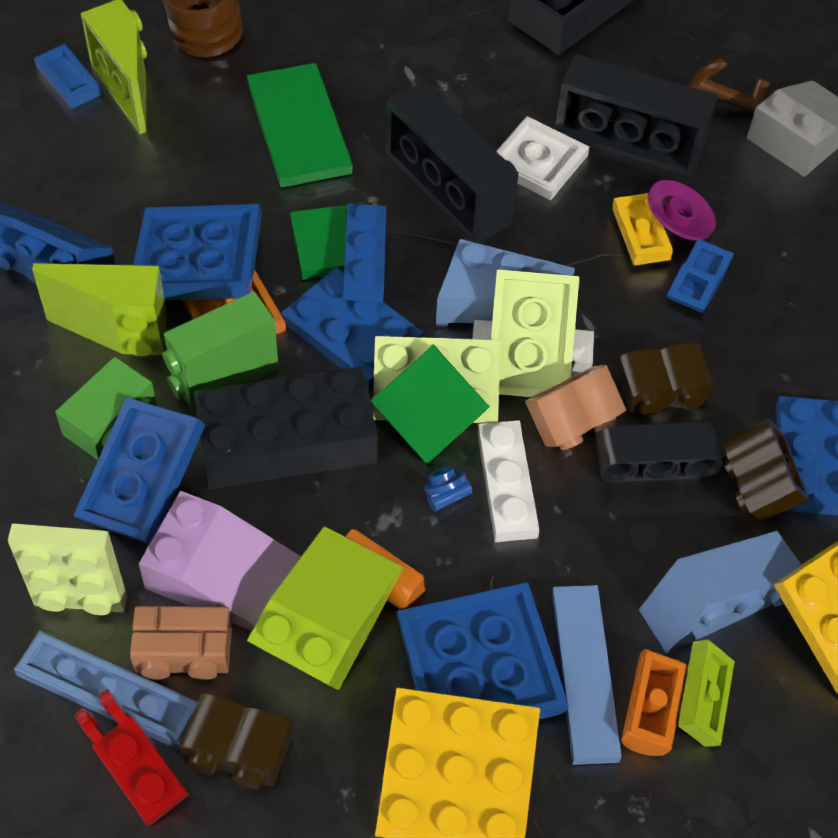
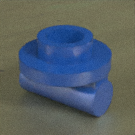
(446, 487)

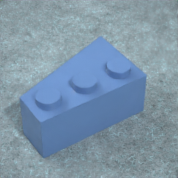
(471, 281)
(717, 589)

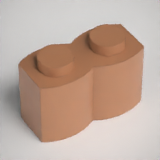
(576, 407)

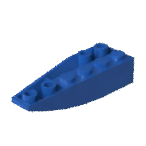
(35, 239)

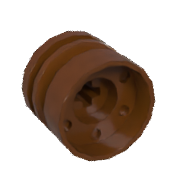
(204, 26)

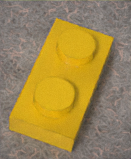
(641, 230)

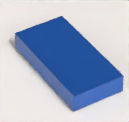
(68, 76)

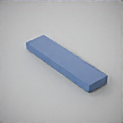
(585, 675)
(85, 676)

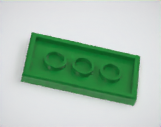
(299, 125)

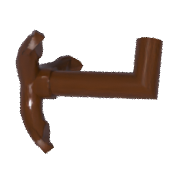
(702, 82)

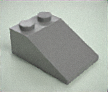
(797, 126)

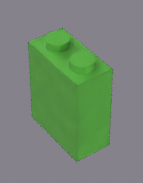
(221, 348)

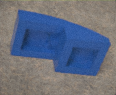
(700, 276)

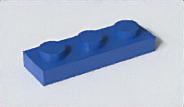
(364, 253)

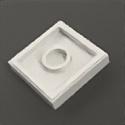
(542, 156)

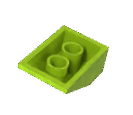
(118, 56)
(107, 304)
(326, 607)

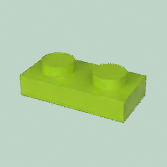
(706, 693)

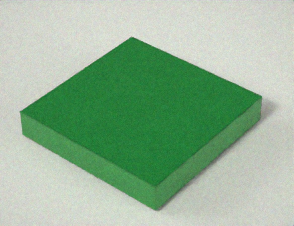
(320, 240)
(430, 403)

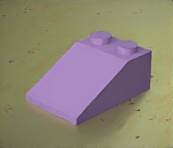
(215, 560)

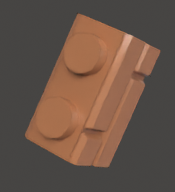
(181, 641)

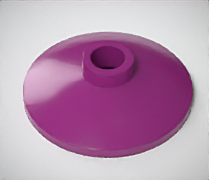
(681, 210)

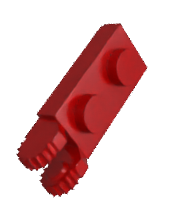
(134, 761)

